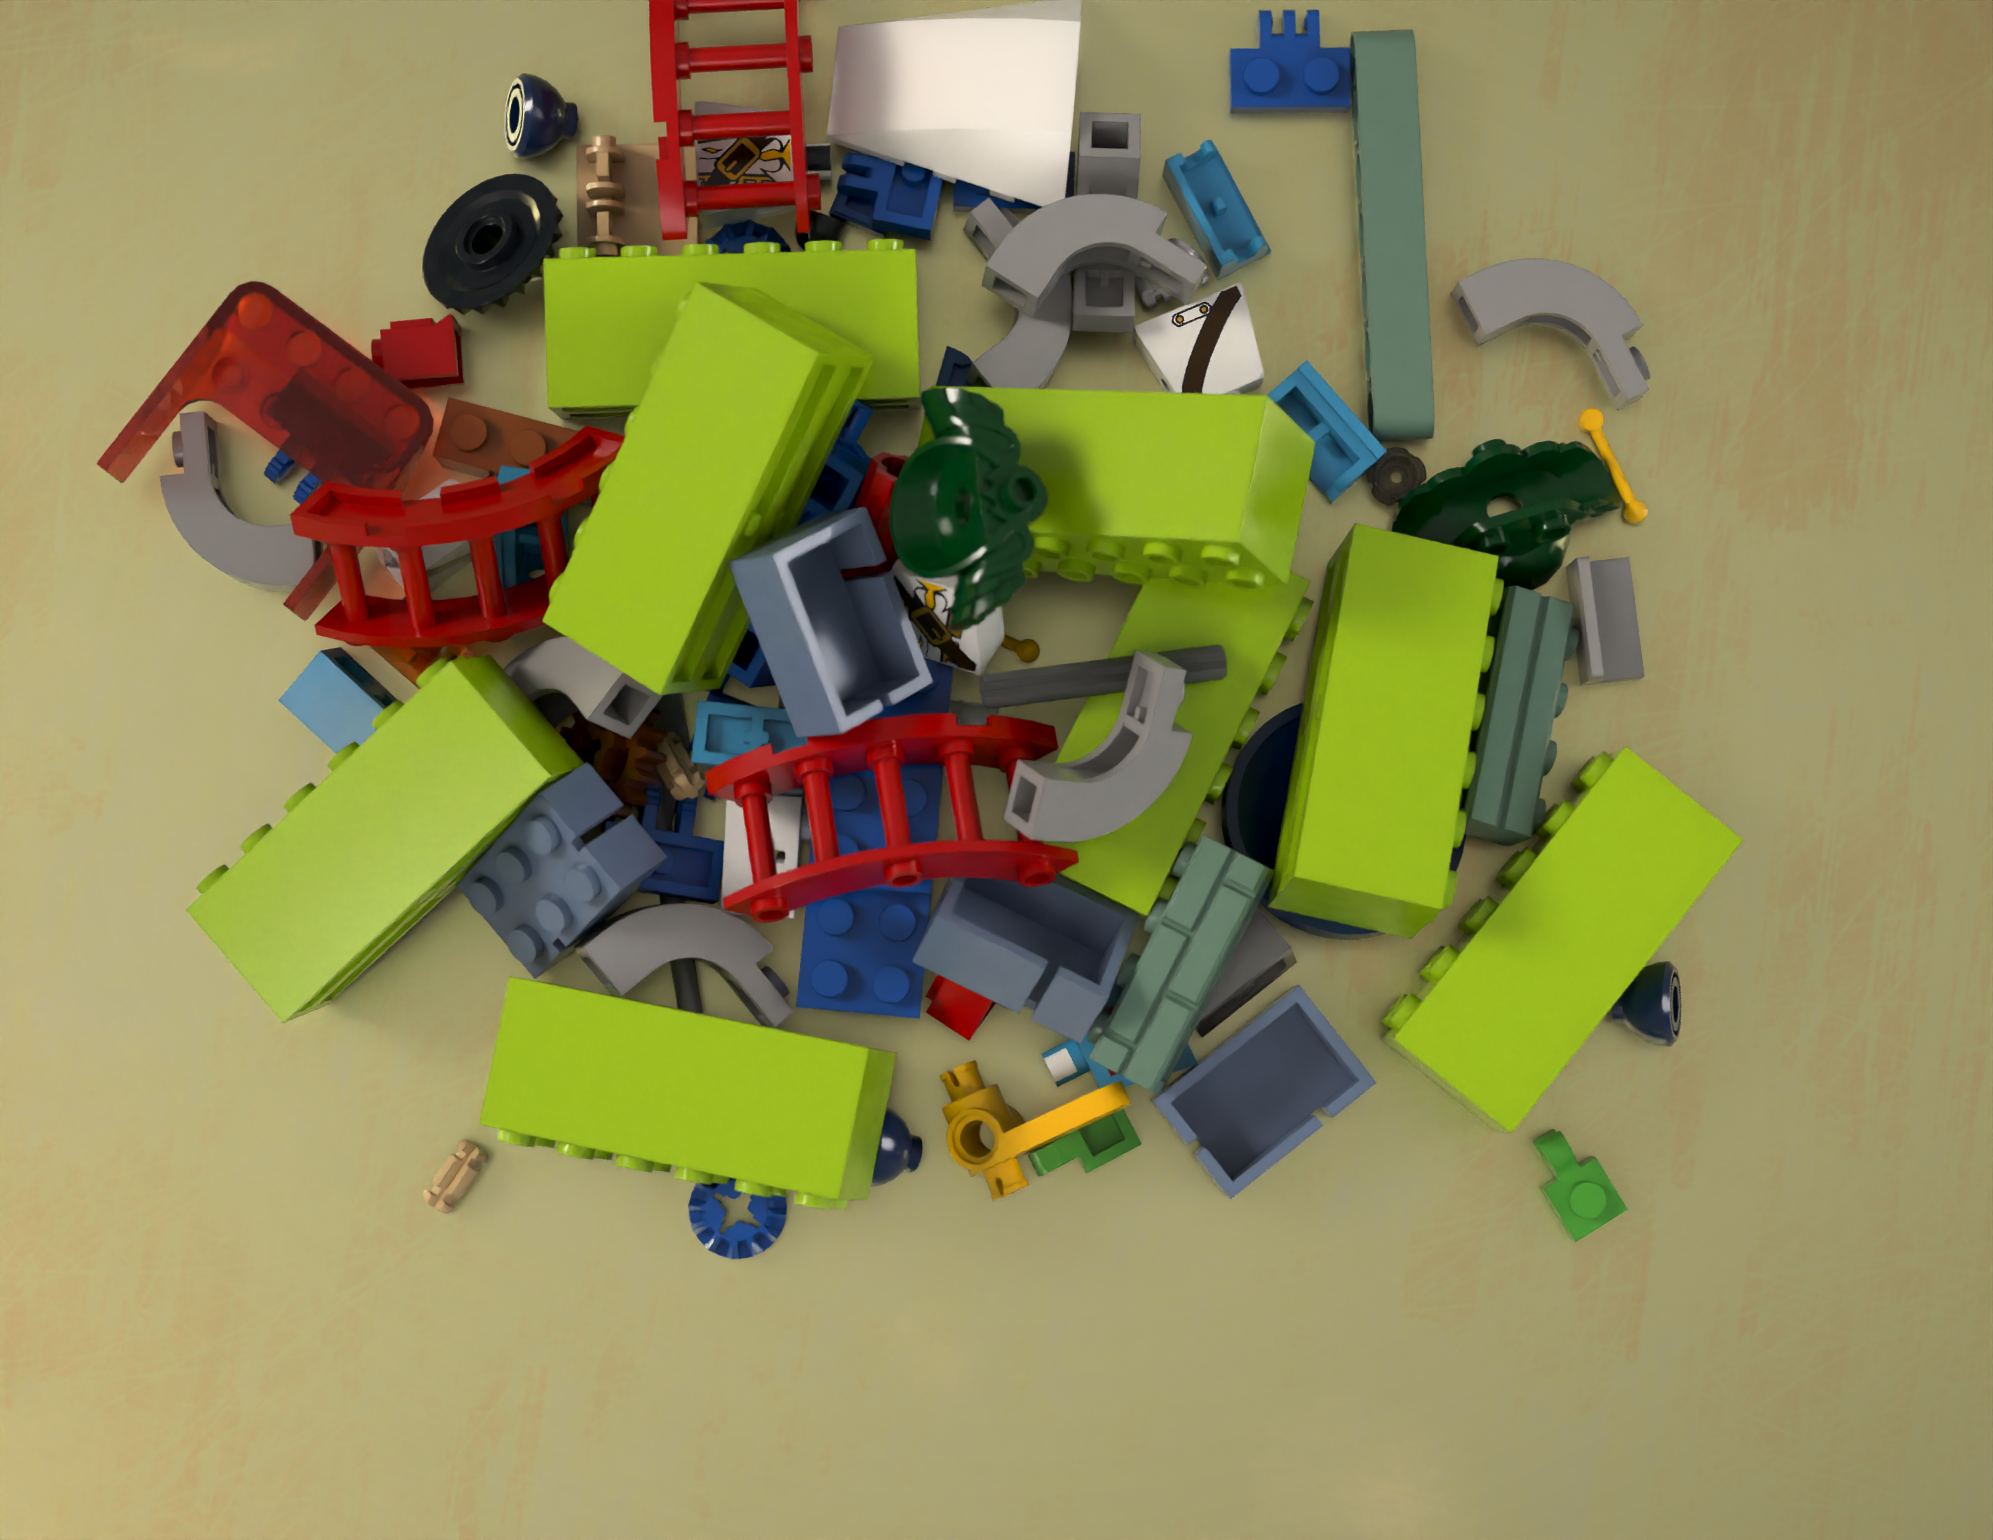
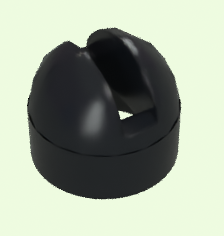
(821, 228)

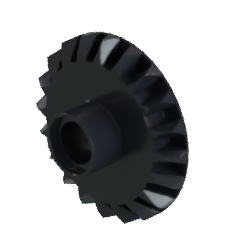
(491, 243)

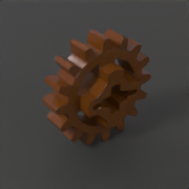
(620, 762)

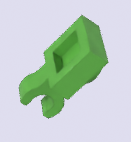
(1091, 1144)
(1580, 1191)

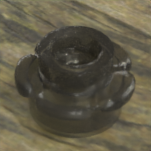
(1400, 461)

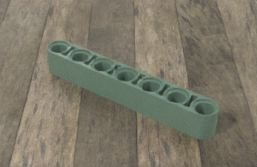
(1391, 235)

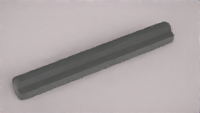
(1090, 677)

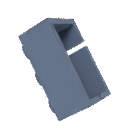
(830, 633)
(547, 886)
(1030, 947)
(1258, 1088)

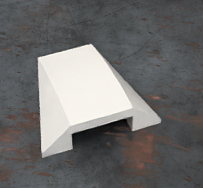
(965, 95)

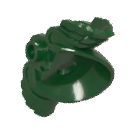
(1549, 481)
(967, 504)

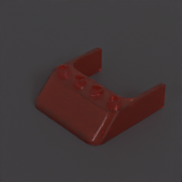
(298, 392)

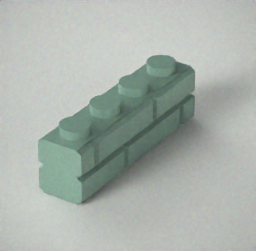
(1521, 701)
(1180, 964)

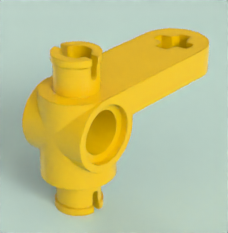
(1013, 1137)

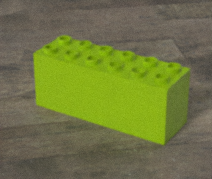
(619, 313)
(706, 472)
(1160, 484)
(1386, 732)
(381, 835)
(1136, 859)
(1558, 938)
(687, 1094)

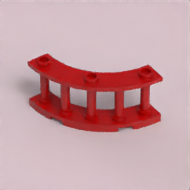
(675, 62)
(465, 511)
(884, 748)

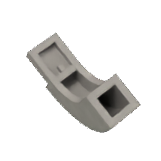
(1106, 165)
(1088, 232)
(1563, 298)
(1034, 344)
(250, 553)
(568, 679)
(1120, 775)
(649, 936)

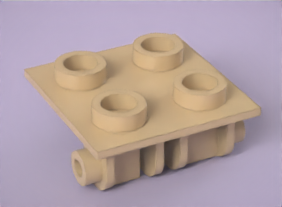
(621, 197)

